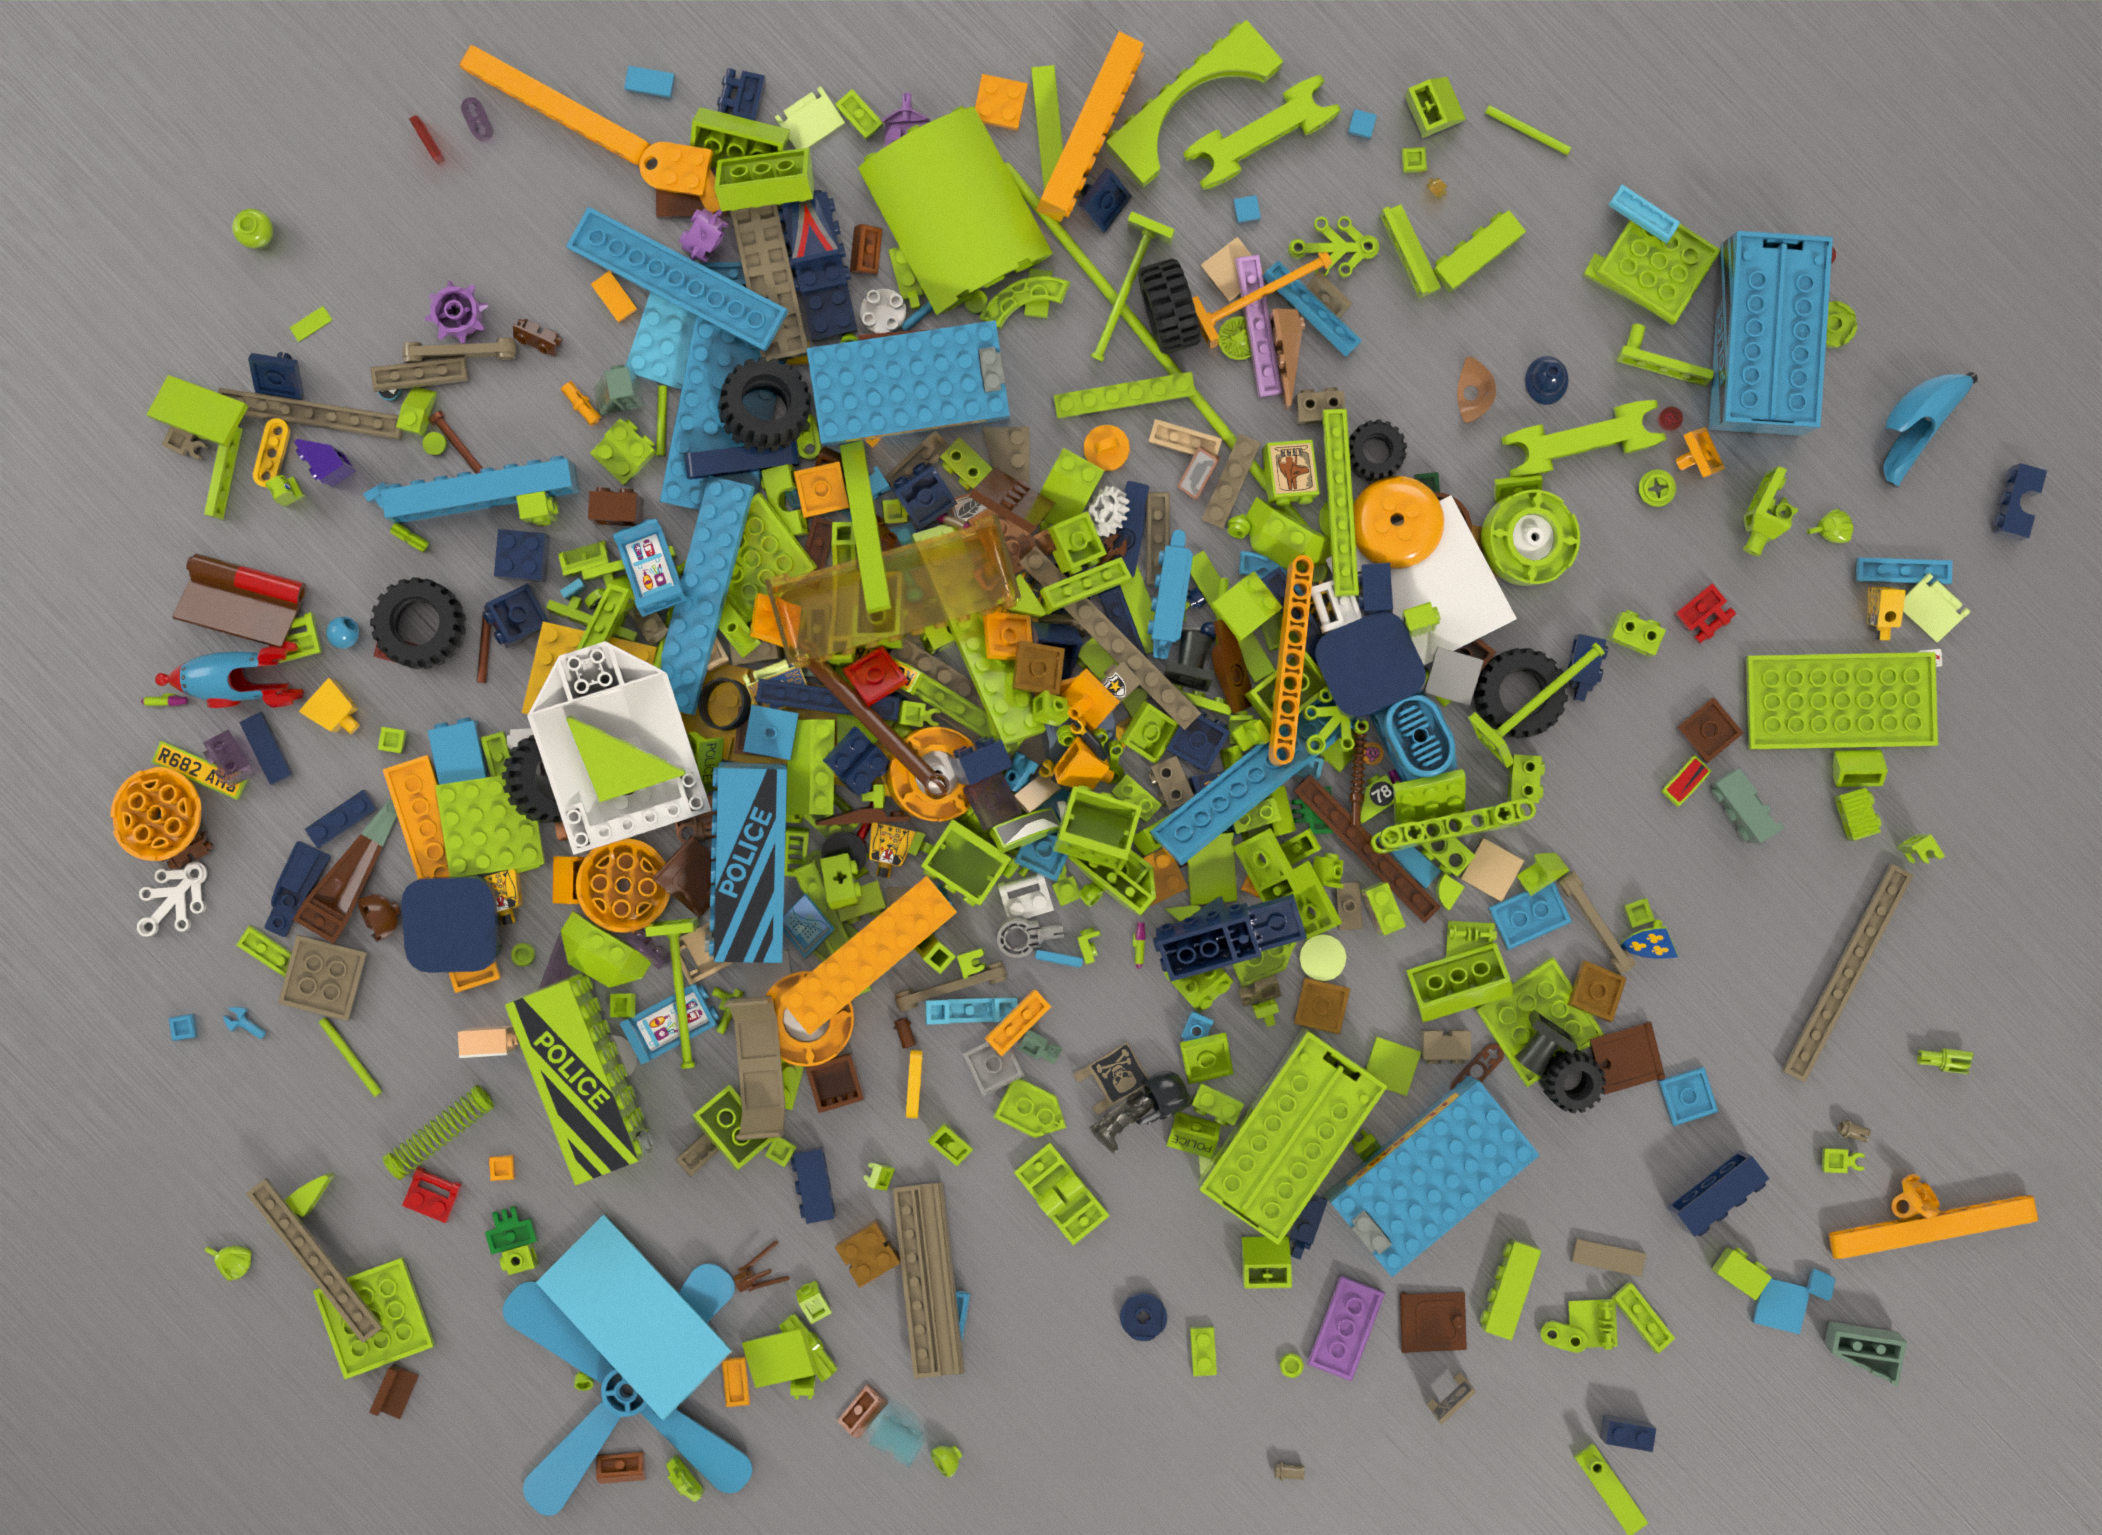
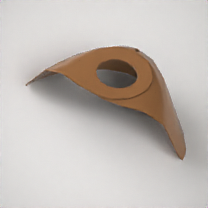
(1475, 375)

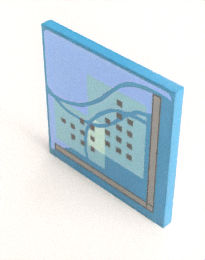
(806, 925)

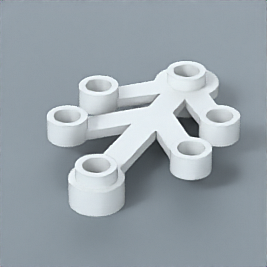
(175, 896)

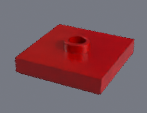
(875, 676)

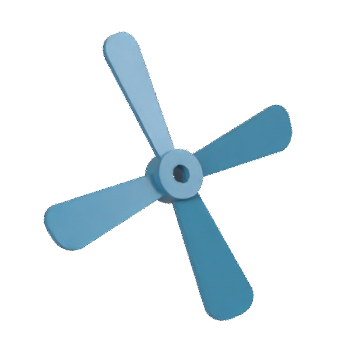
(556, 1477)

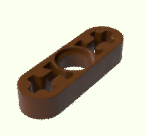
(1486, 1071)

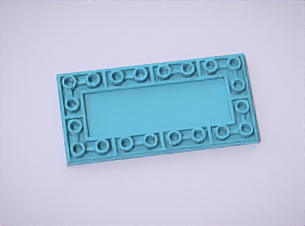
(634, 1317)

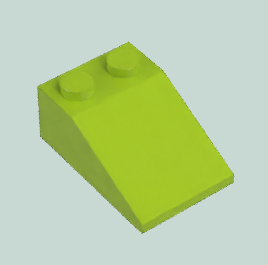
(1070, 486)

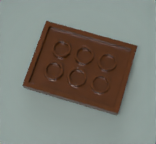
(1012, 500)

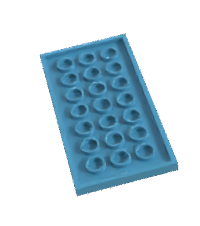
(697, 422)

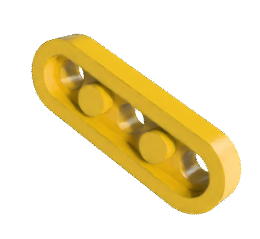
(270, 442)

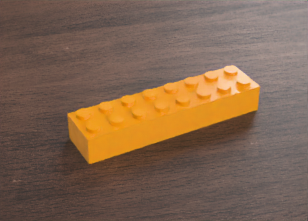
(1093, 120)
(868, 955)

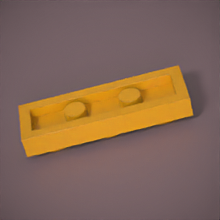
(1017, 1022)

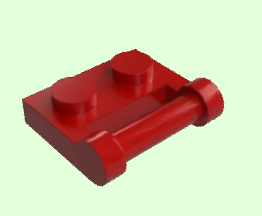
(428, 1201)

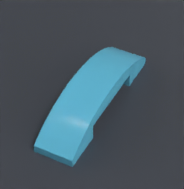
(968, 1010)

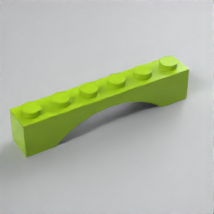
(843, 550)

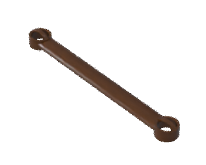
(879, 728)

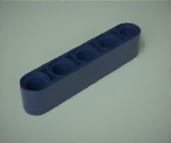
(737, 461)

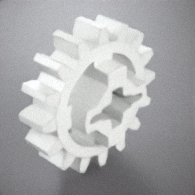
(1108, 510)

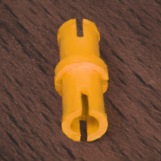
(580, 403)

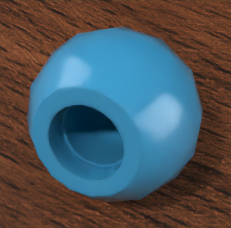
(342, 632)

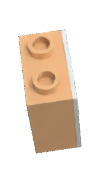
(487, 1041)

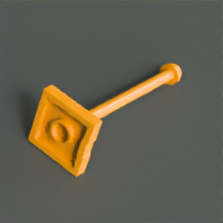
(1207, 320)

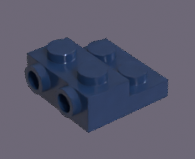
(923, 494)
(515, 615)
(1199, 741)
(857, 762)

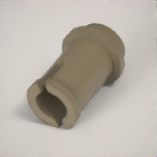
(1847, 1129)
(1284, 1471)

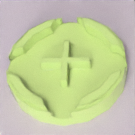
(1322, 957)

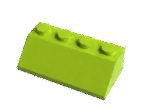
(735, 136)
(764, 179)
(808, 777)
(1460, 982)

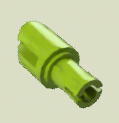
(1947, 1060)

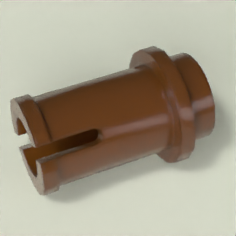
(905, 1032)

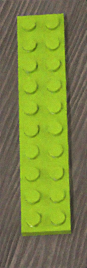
(1007, 708)

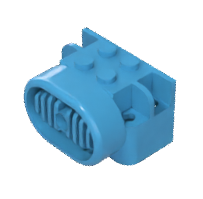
(1411, 758)

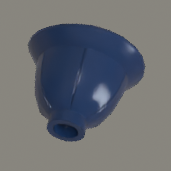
(1546, 380)

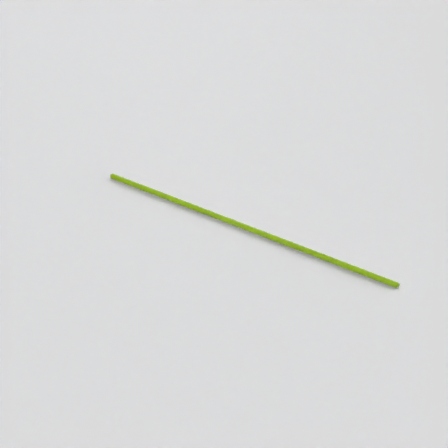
(1147, 338)

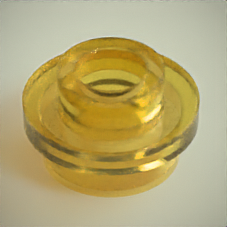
(1437, 187)

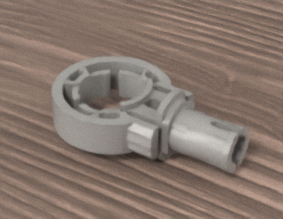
(1032, 941)

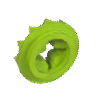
(1663, 479)

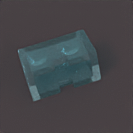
(898, 1439)

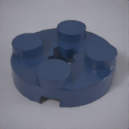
(1135, 1305)

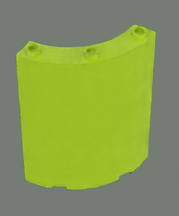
(953, 208)

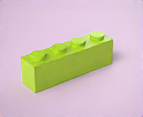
(1479, 251)
(1510, 1289)

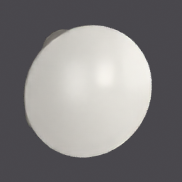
(883, 311)

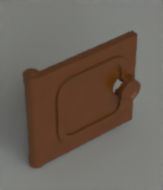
(688, 876)
(1631, 1055)
(1428, 1323)

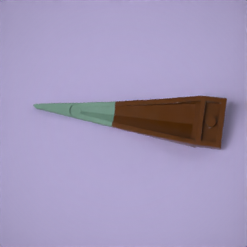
(336, 896)

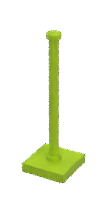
(1150, 230)
(1493, 739)
(673, 929)

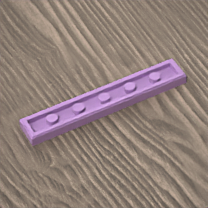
(1259, 328)

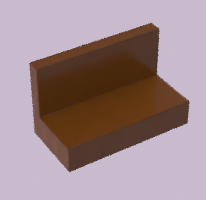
(394, 1392)

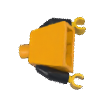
(1081, 764)

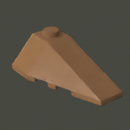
(1287, 334)

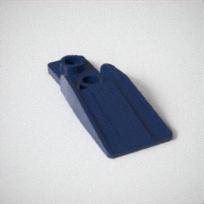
(1133, 527)
(294, 885)

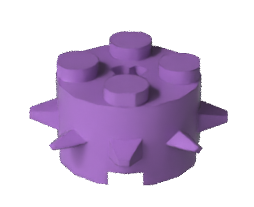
(704, 234)
(445, 305)

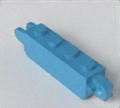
(1172, 595)

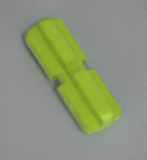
(412, 539)

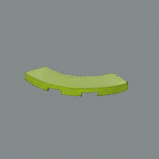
(1021, 293)

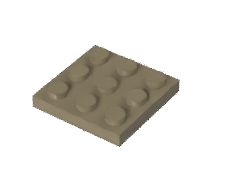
(322, 977)

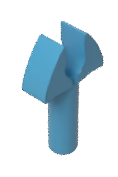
(243, 1022)

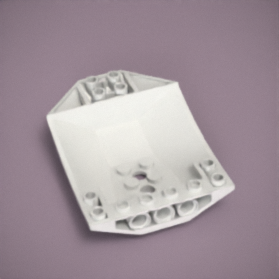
(629, 703)

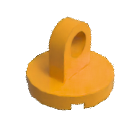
(1106, 447)
(1919, 1197)

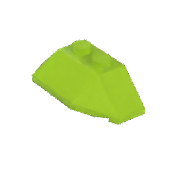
(1284, 537)
(1130, 887)
(601, 952)

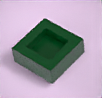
(1430, 480)

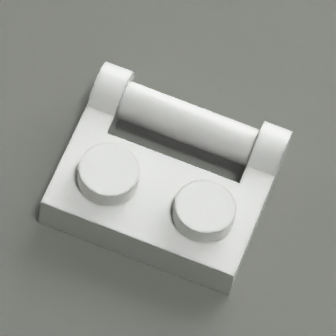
(1344, 608)
(1028, 904)

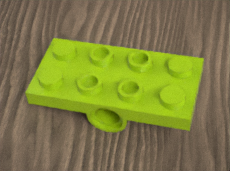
(1061, 1193)

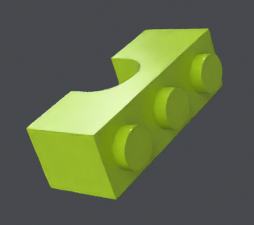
(775, 483)

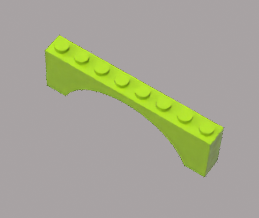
(1238, 55)

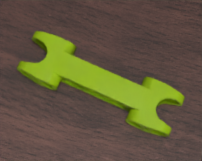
(1297, 112)
(1624, 429)
(1415, 833)

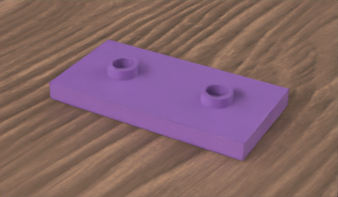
(1346, 1328)

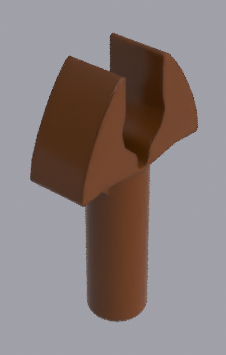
(1110, 552)

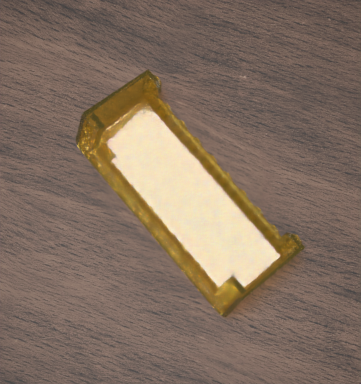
(927, 587)

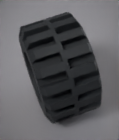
(1392, 439)
(1585, 1092)

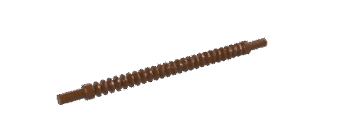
(1357, 796)

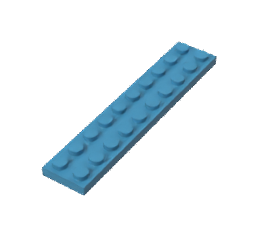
(677, 279)
(705, 587)
(1238, 790)

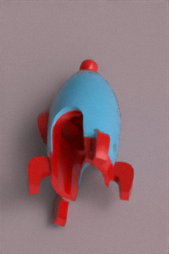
(223, 680)

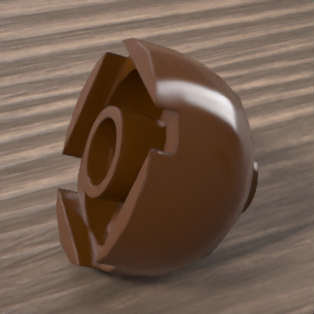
(379, 915)

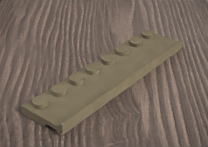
(963, 686)
(928, 1280)

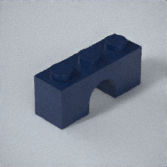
(2011, 519)

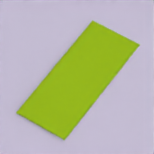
(310, 323)

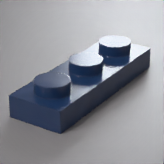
(341, 819)

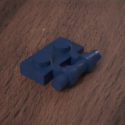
(748, 96)

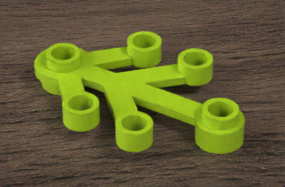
(1338, 246)
(1331, 725)
(1065, 731)

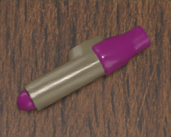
(951, 521)

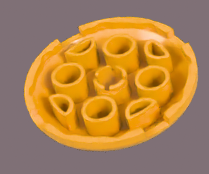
(1401, 544)
(136, 812)
(599, 893)

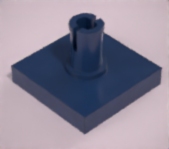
(1104, 199)
(276, 375)

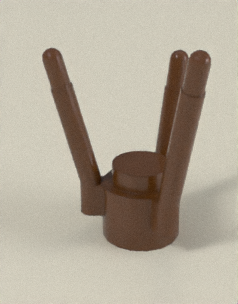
(746, 1279)

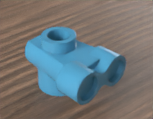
(1020, 772)

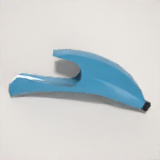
(1930, 399)

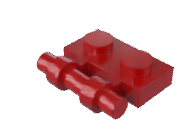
(1700, 608)

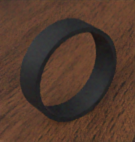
(703, 704)

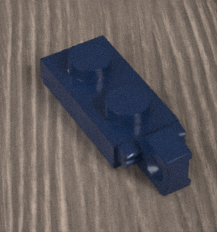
(1306, 1226)

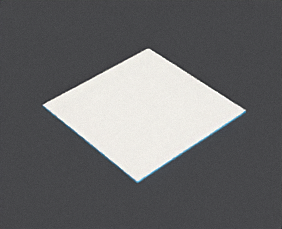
(1455, 582)

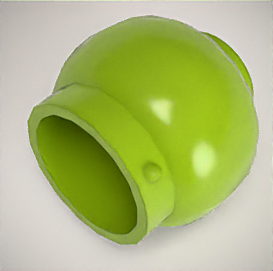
(252, 228)

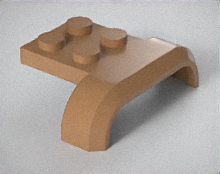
(1018, 540)

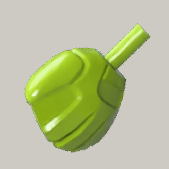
(1834, 527)
(231, 1261)

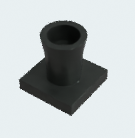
(1192, 656)
(1544, 1043)

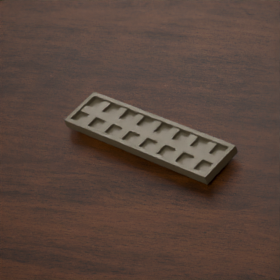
(770, 275)

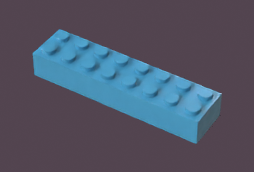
(478, 491)

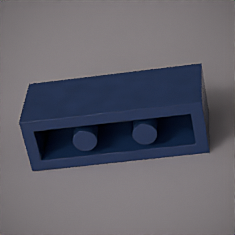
(813, 1185)

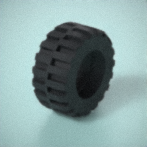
(1169, 306)
(770, 377)
(396, 601)
(1489, 684)
(522, 784)

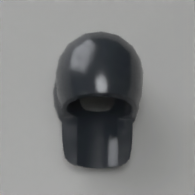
(1168, 1095)

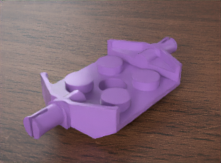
(902, 119)

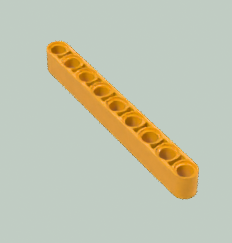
(553, 104)
(1297, 650)
(1943, 1226)

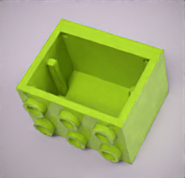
(1097, 827)
(965, 863)

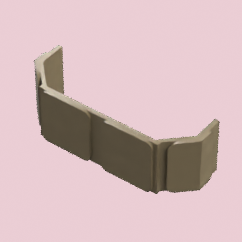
(759, 1067)

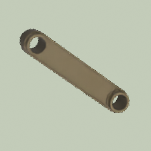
(503, 348)
(1621, 960)
(908, 999)

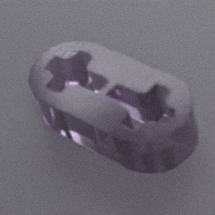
(472, 121)

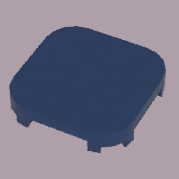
(1370, 665)
(451, 924)

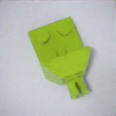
(1760, 524)

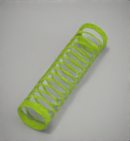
(481, 1099)

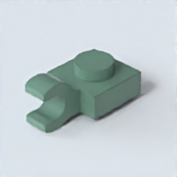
(1036, 1046)

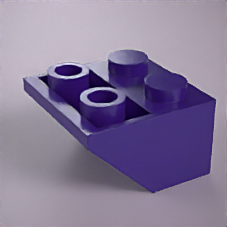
(326, 461)

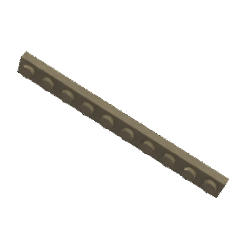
(1115, 643)
(1847, 972)

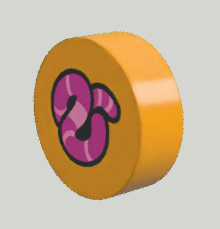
(1374, 753)

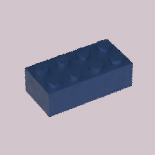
(1718, 1193)

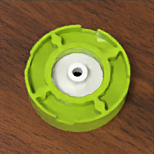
(1530, 538)

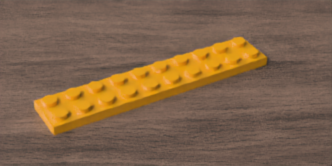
(417, 809)

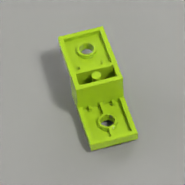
(1279, 879)

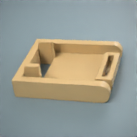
(706, 966)

